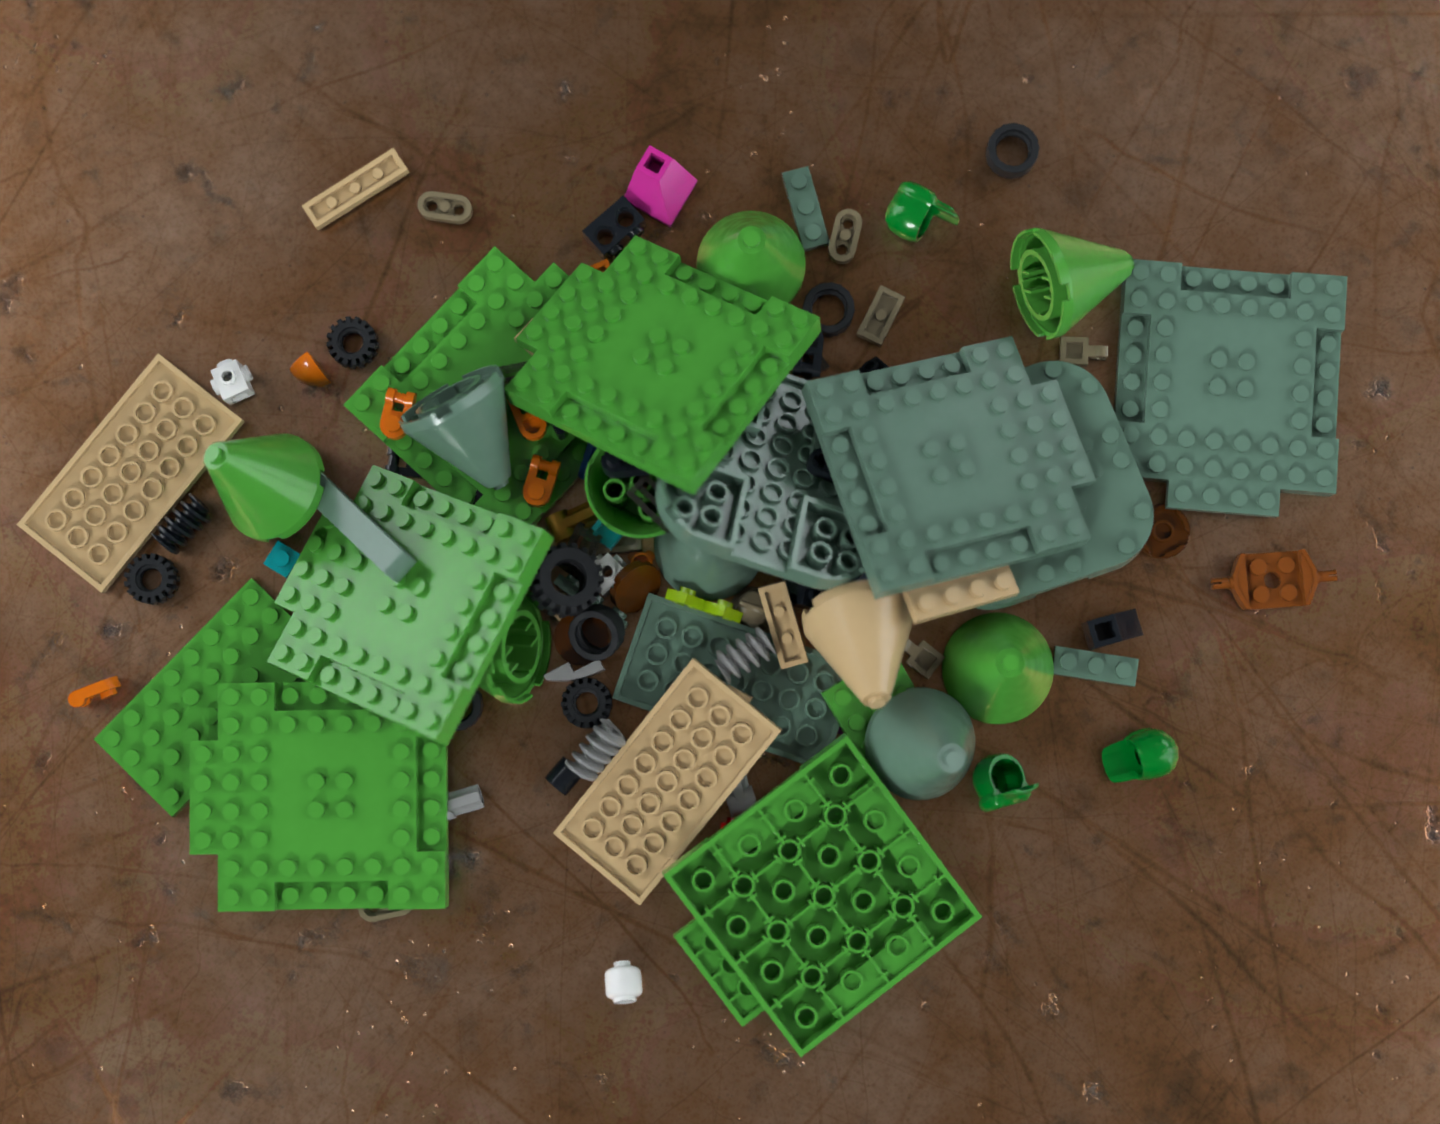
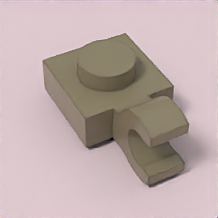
(1078, 351)
(923, 658)

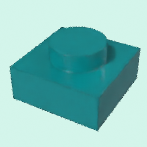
(610, 537)
(281, 559)

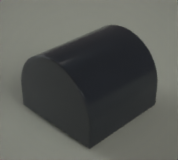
(562, 777)

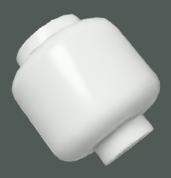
(623, 982)

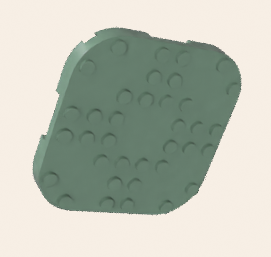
(766, 505)
(1113, 507)

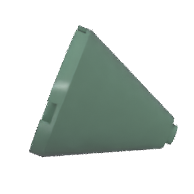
(466, 426)
(702, 572)
(920, 743)

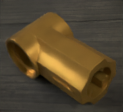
(563, 522)

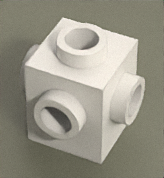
(232, 381)
(609, 563)

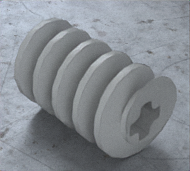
(744, 654)
(597, 752)

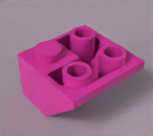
(660, 186)

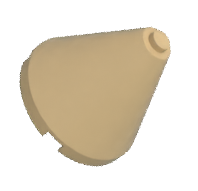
(860, 638)

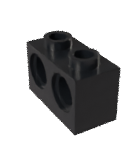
(609, 224)

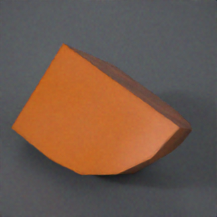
(308, 371)

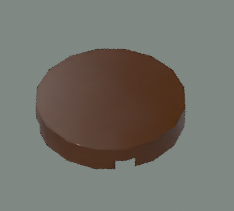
(1168, 533)
(633, 585)
(593, 630)

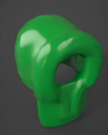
(914, 209)
(1155, 750)
(1000, 782)

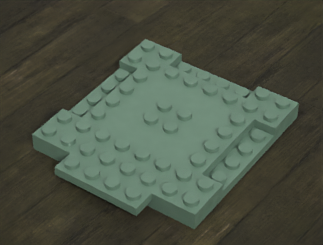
(1230, 384)
(951, 465)

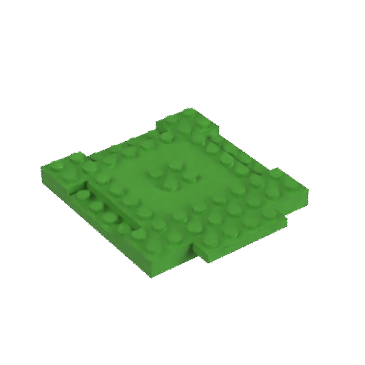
(463, 335)
(657, 361)
(415, 643)
(318, 804)
(816, 899)

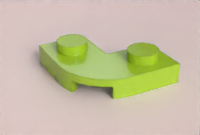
(687, 597)

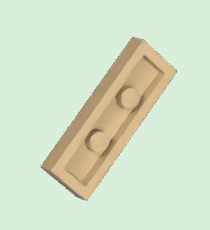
(783, 624)

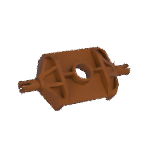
(1295, 577)

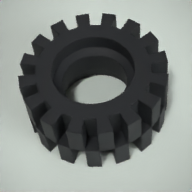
(345, 328)
(136, 572)
(572, 693)

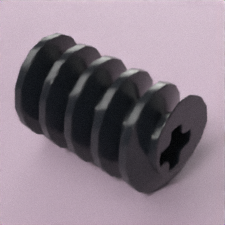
(183, 524)

